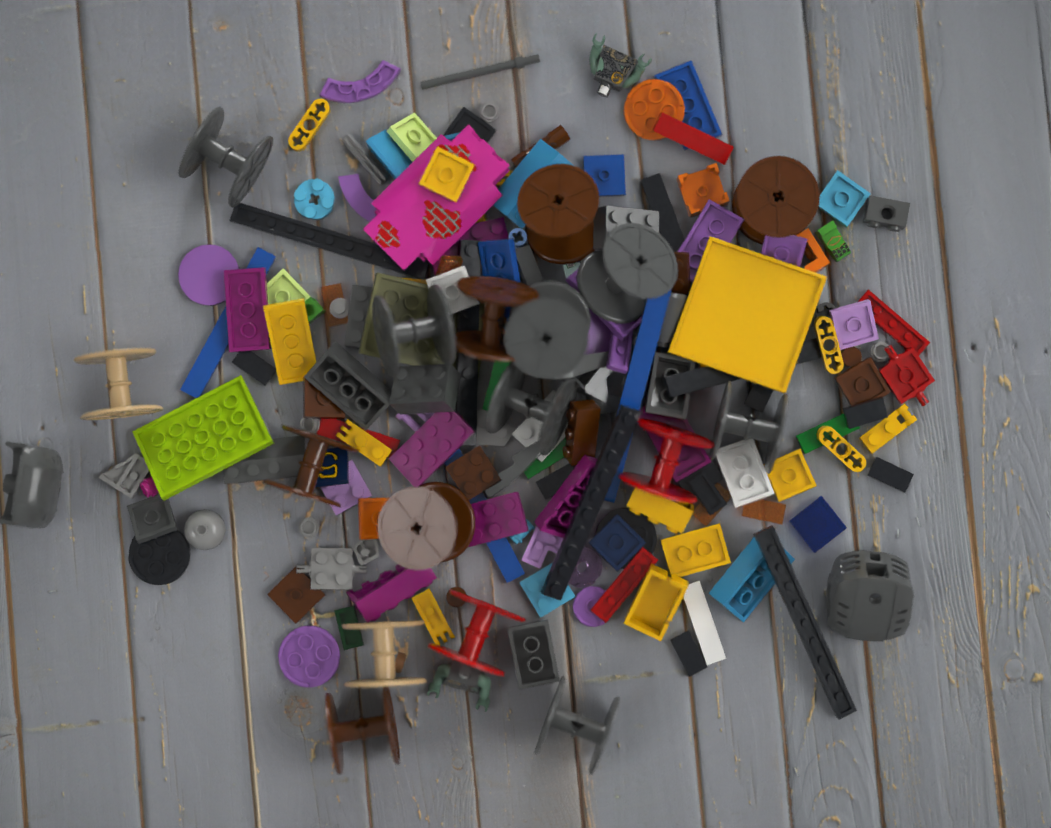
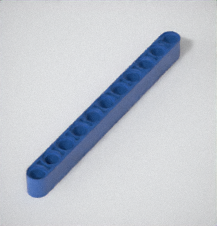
(640, 369)

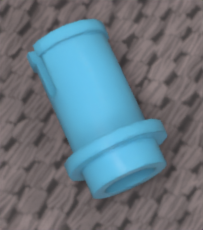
(518, 537)

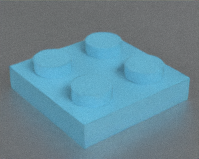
(842, 198)
(542, 603)

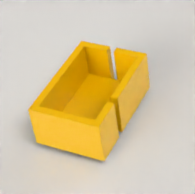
(659, 509)
(655, 600)

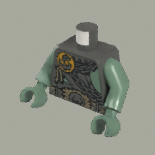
(614, 68)
(463, 677)

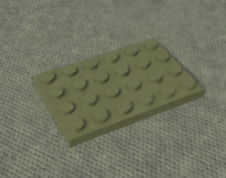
(405, 301)

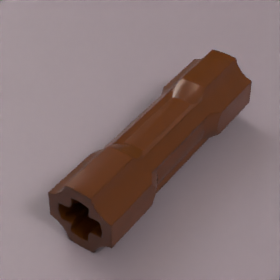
(555, 139)

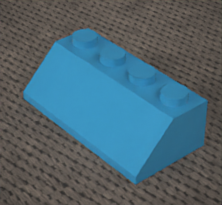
(388, 153)
(538, 157)
(745, 582)

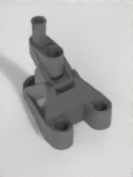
(594, 382)

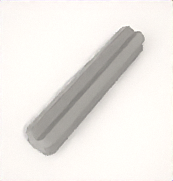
(364, 159)

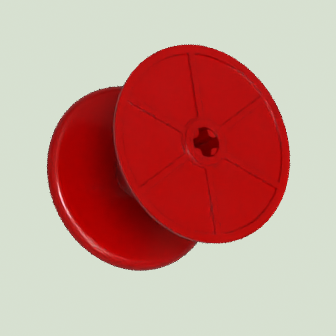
(666, 461)
(476, 634)

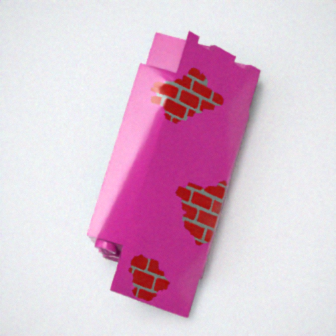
(425, 224)

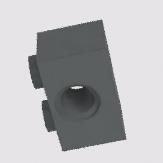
(898, 210)

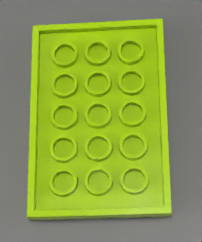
(202, 437)

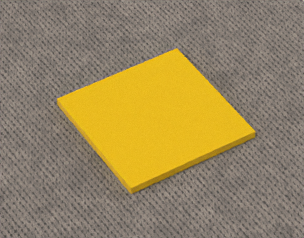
(747, 314)

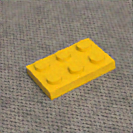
(695, 551)

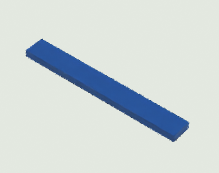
(218, 339)
(499, 548)

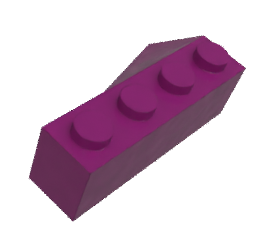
(389, 590)

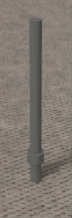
(518, 63)

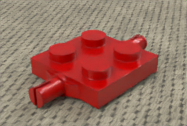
(906, 375)

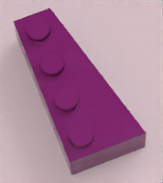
(561, 508)

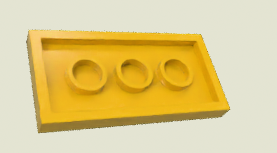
(290, 339)

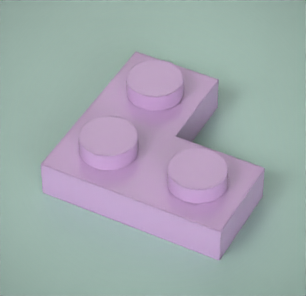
(539, 546)

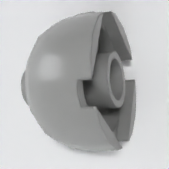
(204, 529)

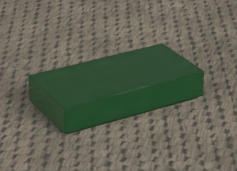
(350, 637)

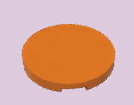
(647, 102)

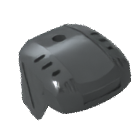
(32, 486)
(863, 616)

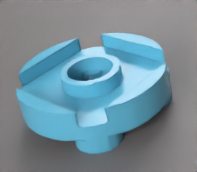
(303, 195)

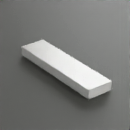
(703, 623)

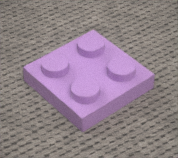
(854, 324)
(349, 493)

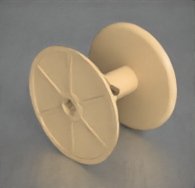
(118, 383)
(384, 654)

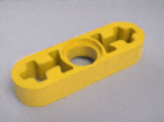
(312, 109)
(829, 329)
(834, 434)

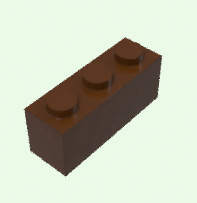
(581, 430)

